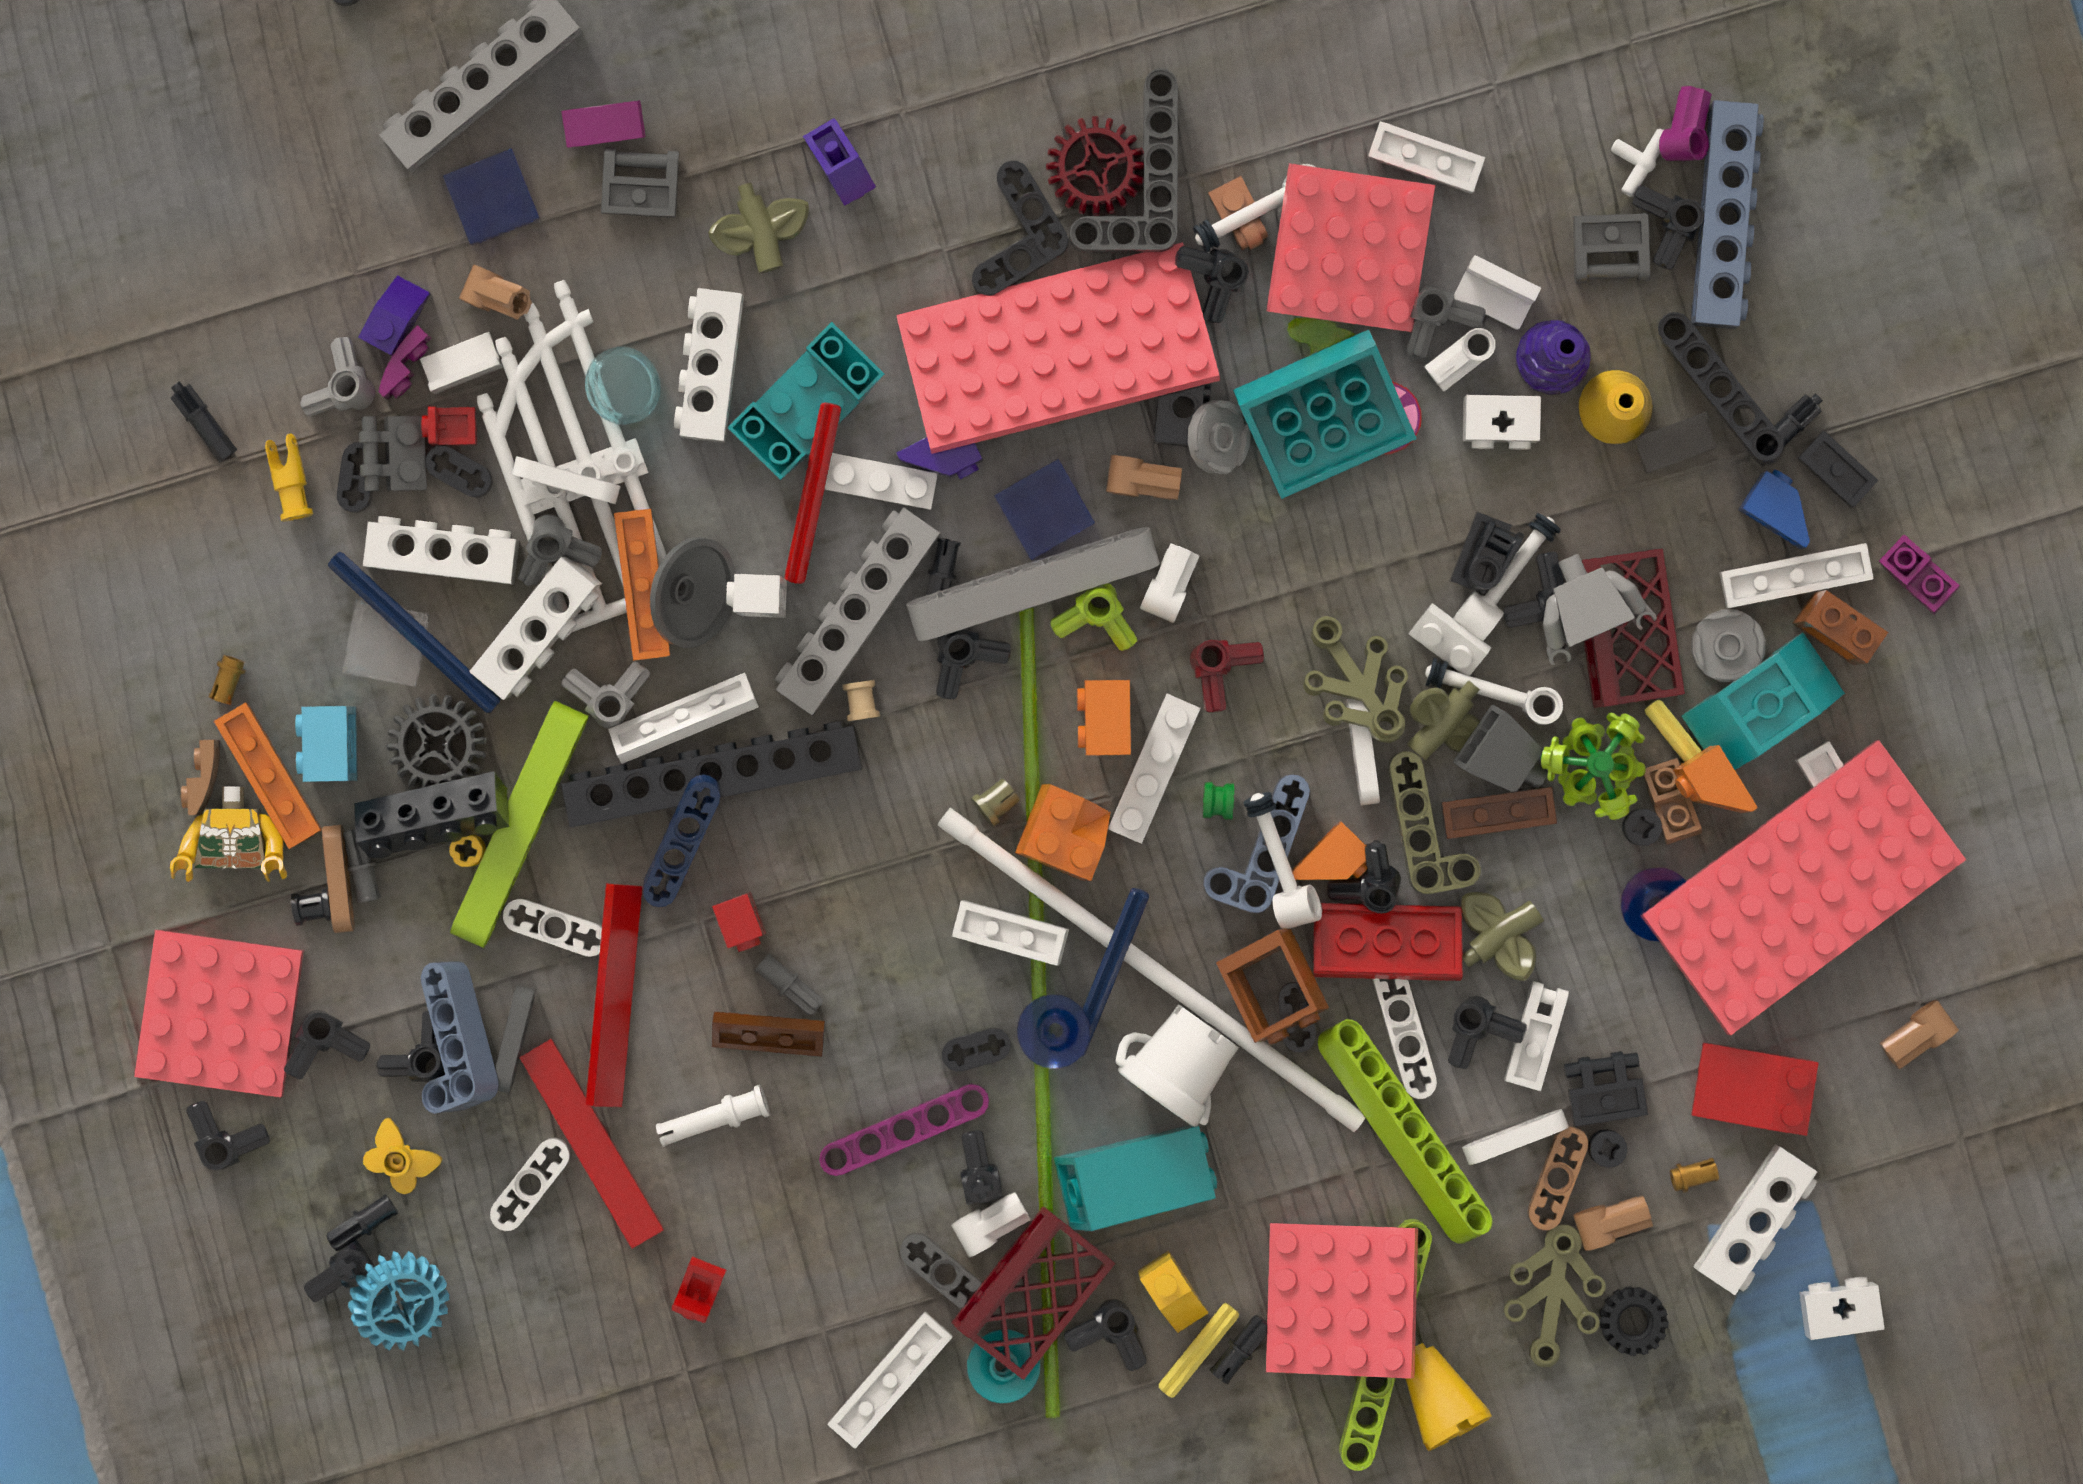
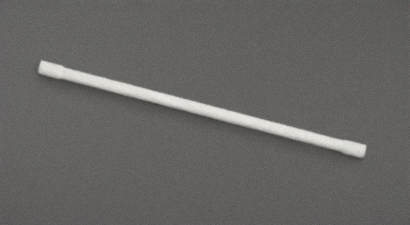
(1334, 1104)

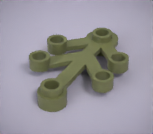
(1359, 686)
(1554, 1289)

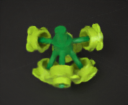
(1620, 766)

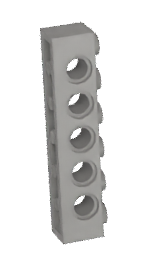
(502, 80)
(811, 694)

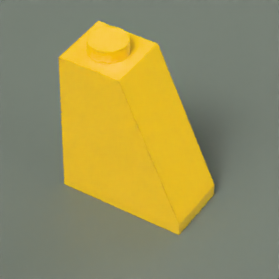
(1172, 1292)

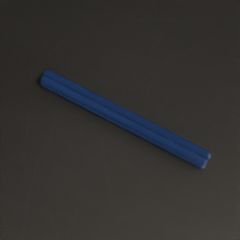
(413, 632)

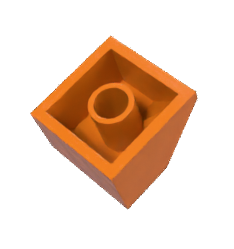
(1106, 717)
(1065, 833)

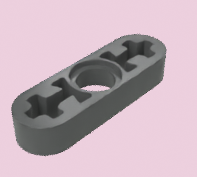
(514, 1037)
(917, 1264)

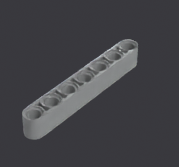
(1033, 584)

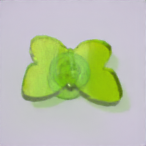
(1317, 333)

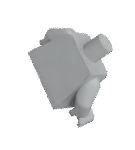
(1589, 606)

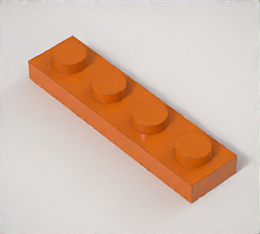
(638, 567)
(268, 775)

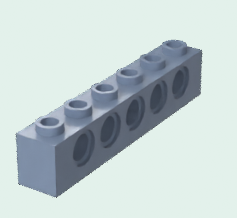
(1706, 307)

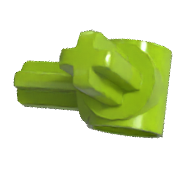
(1086, 612)

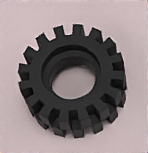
(1645, 1340)

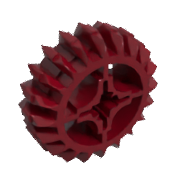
(1078, 172)

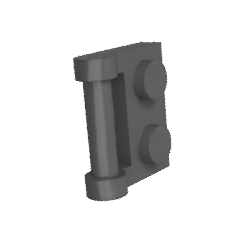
(640, 195)
(1611, 235)

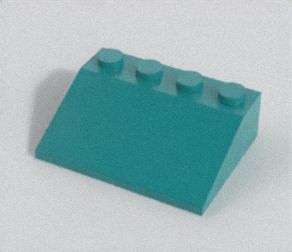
(1324, 414)

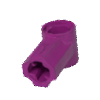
(1687, 137)

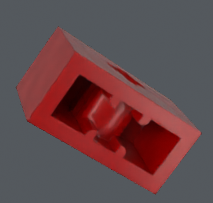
(740, 922)

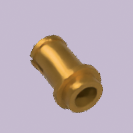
(227, 679)
(1693, 1174)

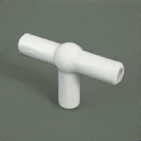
(1643, 162)

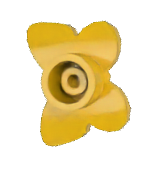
(398, 1159)

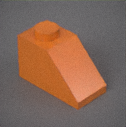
(1713, 781)
(1333, 857)

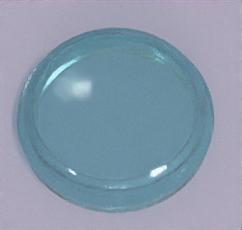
(622, 385)

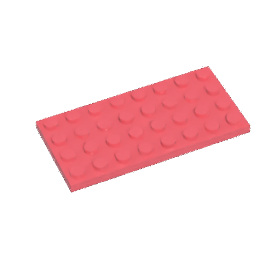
(1057, 348)
(1803, 887)

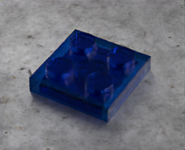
(491, 197)
(1044, 509)

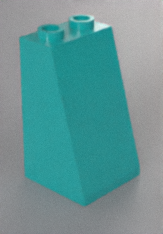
(1135, 1178)

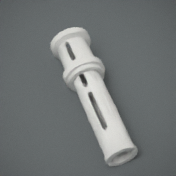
(731, 1111)

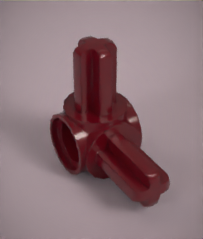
(1227, 657)

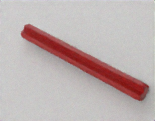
(812, 493)

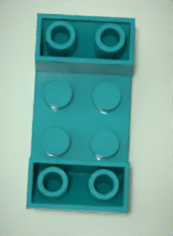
(784, 419)
(1765, 703)

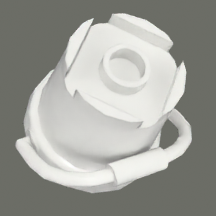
(1178, 1064)

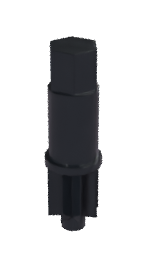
(202, 421)
(1791, 424)

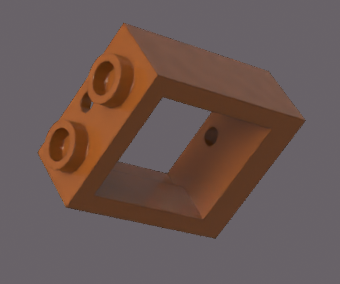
(1829, 623)
(1248, 1006)

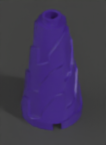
(1553, 357)

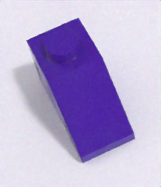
(839, 161)
(394, 315)
(948, 463)

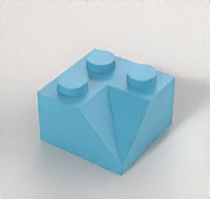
(327, 743)

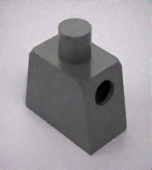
(1502, 753)

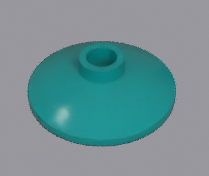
(1000, 1385)

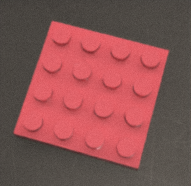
(1350, 247)
(219, 1013)
(1342, 1300)

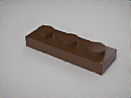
(1499, 812)
(768, 1034)

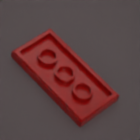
(1398, 944)

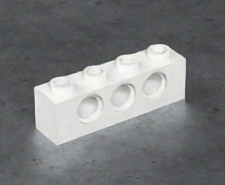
(713, 423)
(382, 552)
(757, 595)
(494, 667)
(1756, 1197)

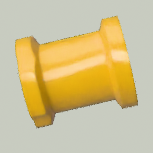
(458, 856)

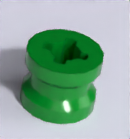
(1218, 800)

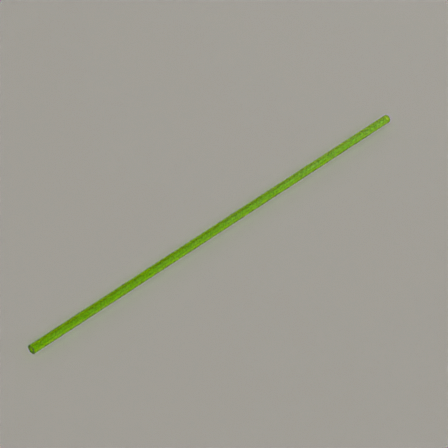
(1038, 985)

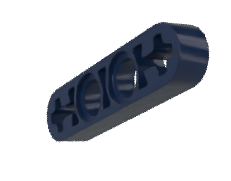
(685, 842)

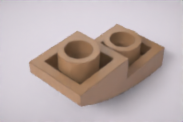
(199, 790)
(1674, 810)

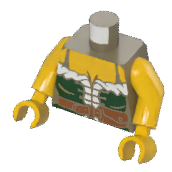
(231, 839)

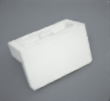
(1498, 291)
(461, 363)

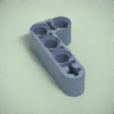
(1253, 874)
(460, 1038)

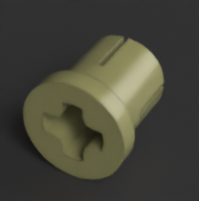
(995, 801)

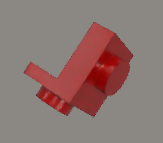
(450, 426)
(698, 1290)

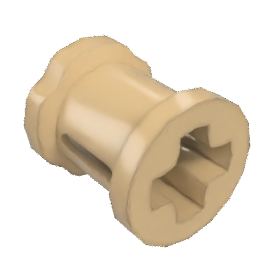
(861, 700)

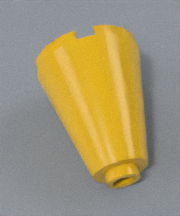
(1605, 416)
(1442, 1399)

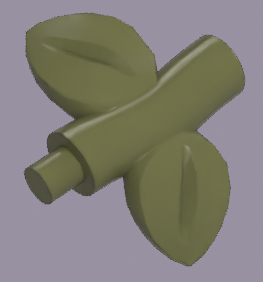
(759, 227)
(1443, 719)
(1500, 934)

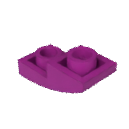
(603, 124)
(397, 374)
(1919, 574)

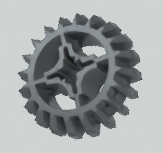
(415, 719)

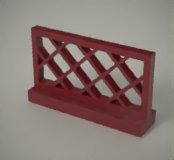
(1599, 649)
(1009, 1272)

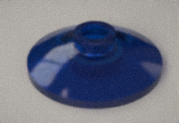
(1639, 892)
(1036, 1035)

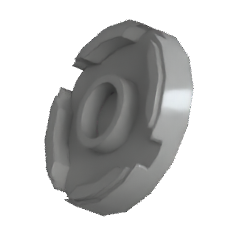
(1218, 437)
(1727, 645)

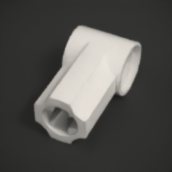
(1458, 360)
(1167, 589)
(983, 1227)

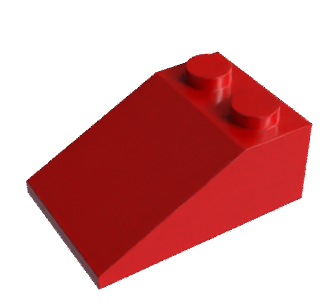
(1755, 1088)

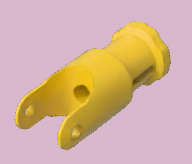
(289, 480)

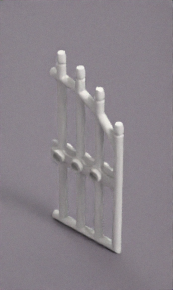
(614, 464)

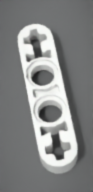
(1409, 1027)

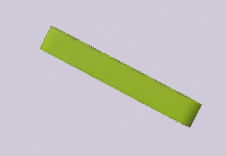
(526, 813)
(1404, 1131)
(1376, 1398)

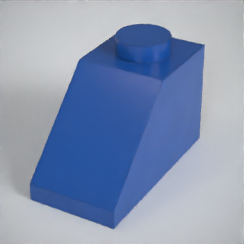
(1777, 507)

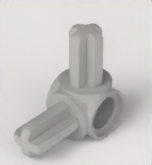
(338, 388)
(620, 693)

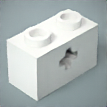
(1521, 410)
(1862, 1315)

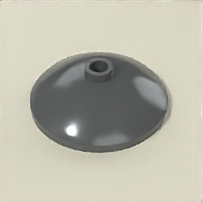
(691, 592)

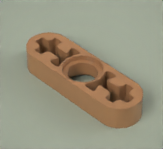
(338, 879)
(1540, 1200)

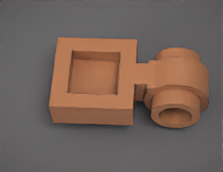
(1232, 198)

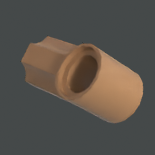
(491, 292)
(1134, 478)
(1928, 1028)
(1602, 1224)

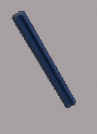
(1114, 956)

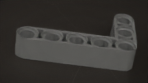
(1153, 179)

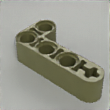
(1424, 821)

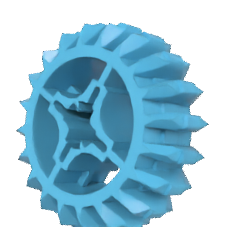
(370, 1309)

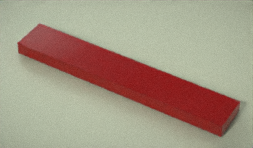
(614, 995)
(591, 1143)

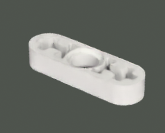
(565, 480)
(1363, 759)
(532, 910)
(1515, 1137)
(554, 1168)

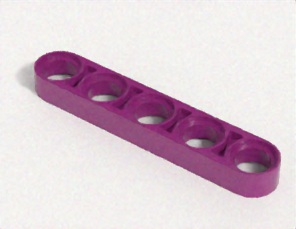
(890, 1143)

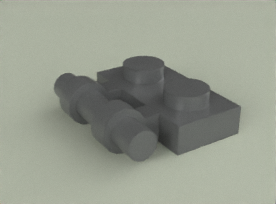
(403, 451)

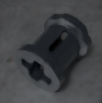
(310, 907)

